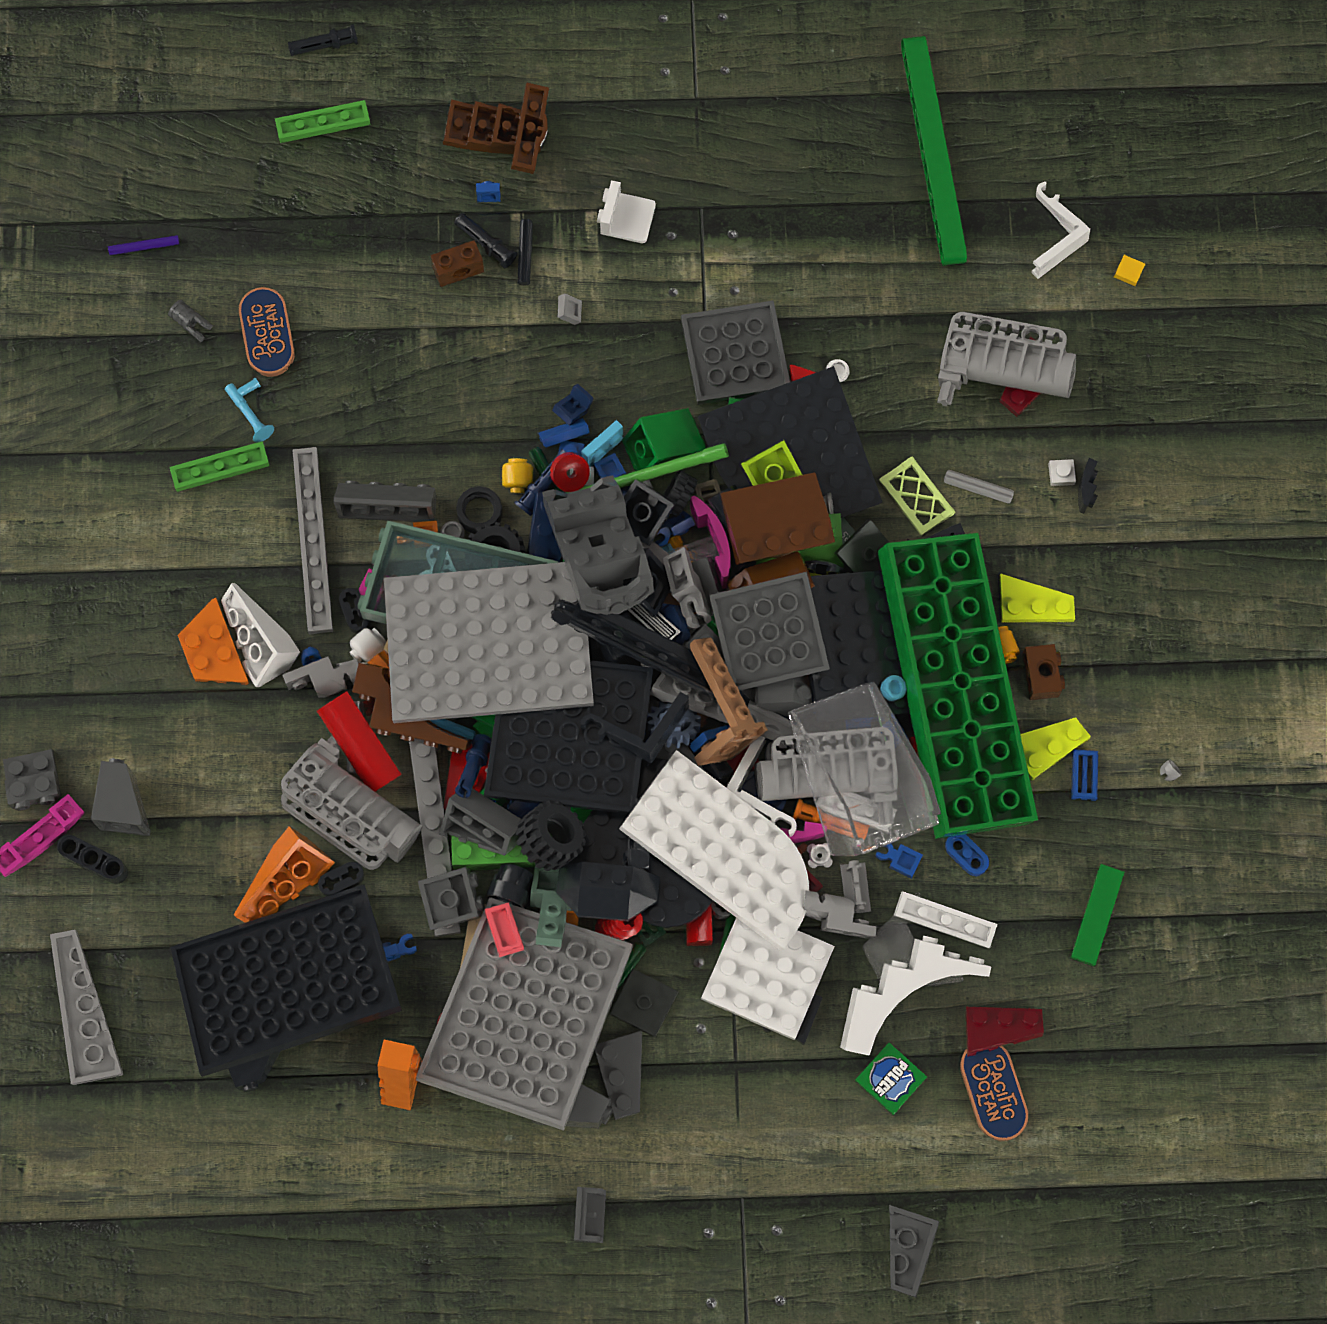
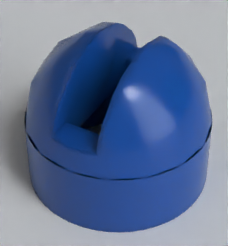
(309, 652)

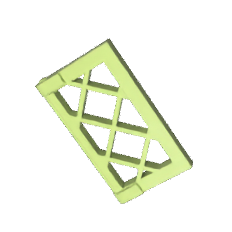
(910, 513)

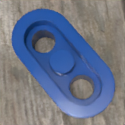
(968, 853)

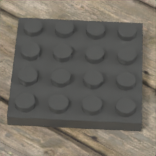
(734, 351)
(770, 631)

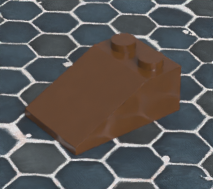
(770, 570)

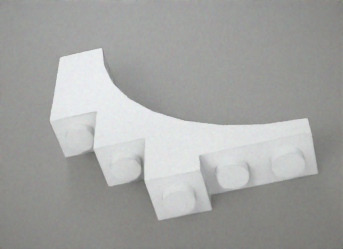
(927, 964)

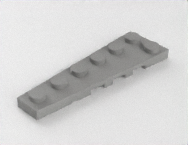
(667, 690)
(85, 1028)

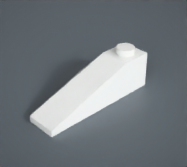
(264, 643)

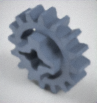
(684, 731)

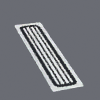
(658, 624)

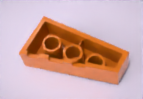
(397, 1074)

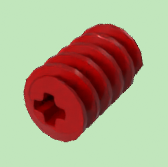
(619, 929)

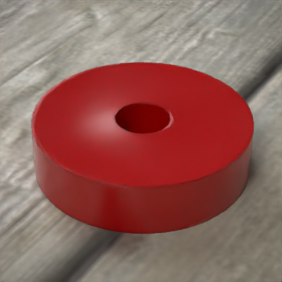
(559, 472)

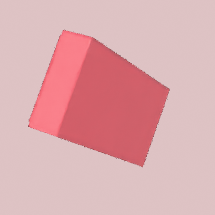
(504, 929)

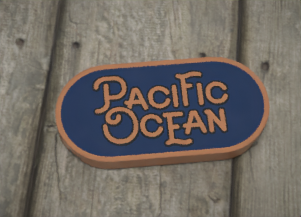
(266, 331)
(995, 1093)

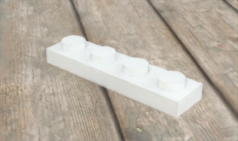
(945, 919)

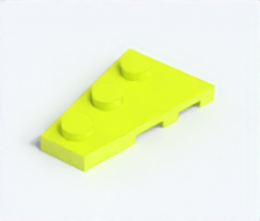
(1033, 603)
(1051, 744)

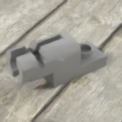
(686, 587)
(323, 676)
(836, 915)

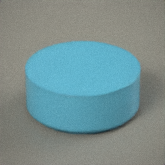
(893, 688)

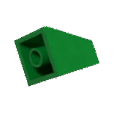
(662, 438)

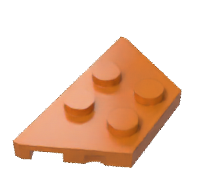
(211, 648)

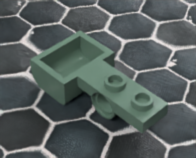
(553, 908)

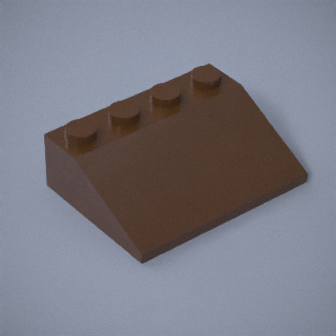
(777, 518)

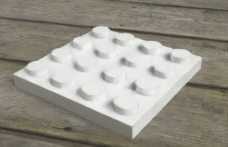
(767, 983)

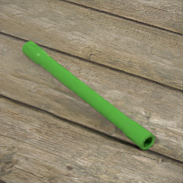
(706, 456)

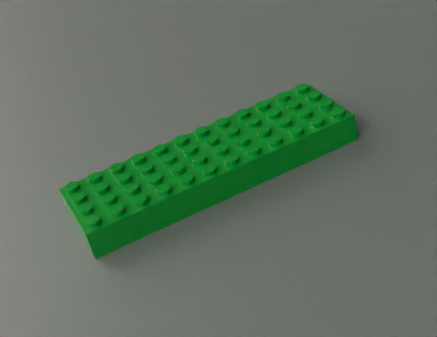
(957, 683)

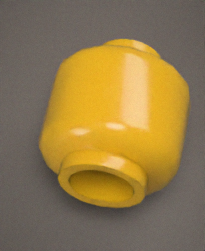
(517, 475)

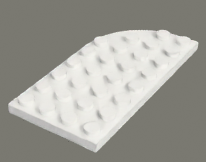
(722, 849)

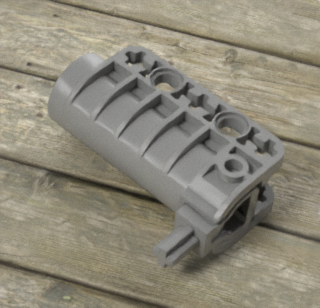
(1004, 358)
(781, 774)
(346, 808)

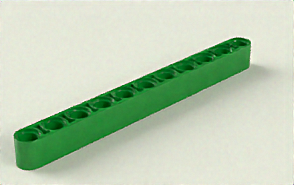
(933, 151)

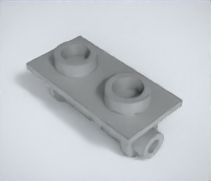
(856, 885)

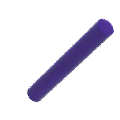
(143, 245)

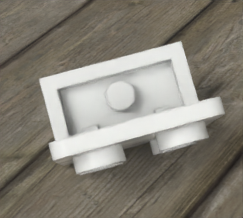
(625, 215)

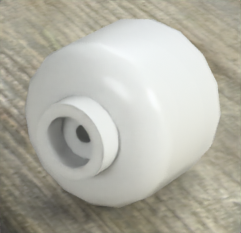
(366, 645)

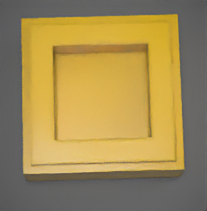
(1129, 270)

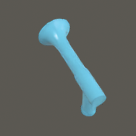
(261, 431)

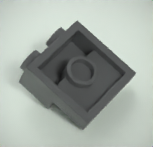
(31, 780)
(451, 898)

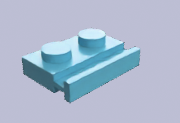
(603, 443)

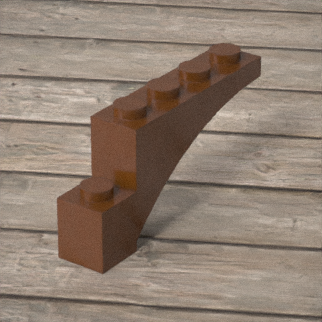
(374, 682)

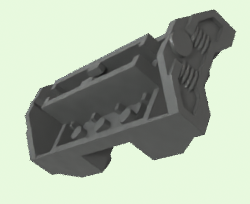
(599, 547)

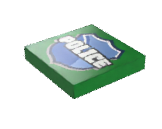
(890, 1078)

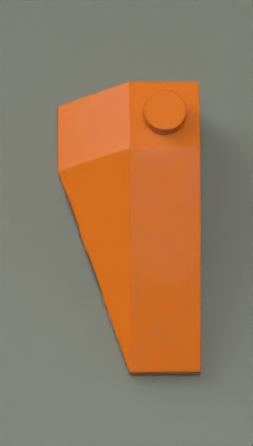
(286, 871)

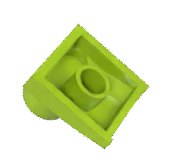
(771, 465)

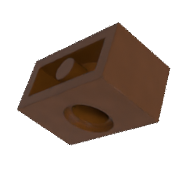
(457, 263)
(1038, 685)

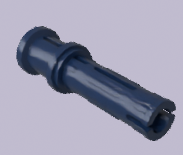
(541, 485)
(476, 758)

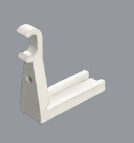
(1077, 236)
(739, 778)

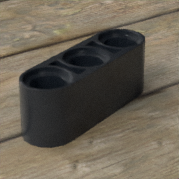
(84, 851)

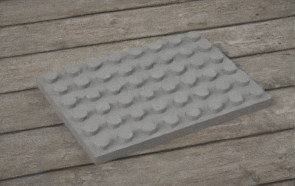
(483, 644)
(525, 1021)

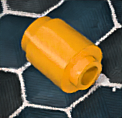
(1009, 644)

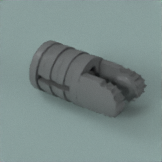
(188, 319)

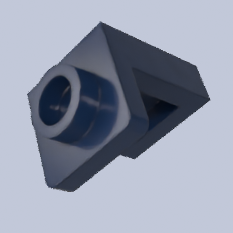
(574, 405)

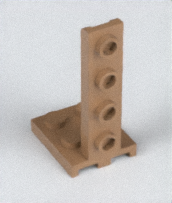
(742, 728)

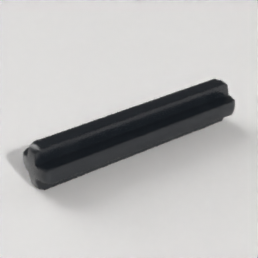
(525, 252)

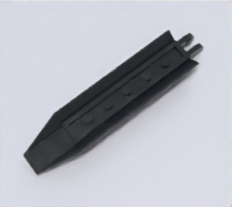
(638, 643)

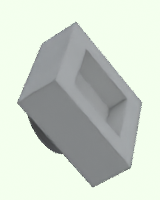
(569, 309)

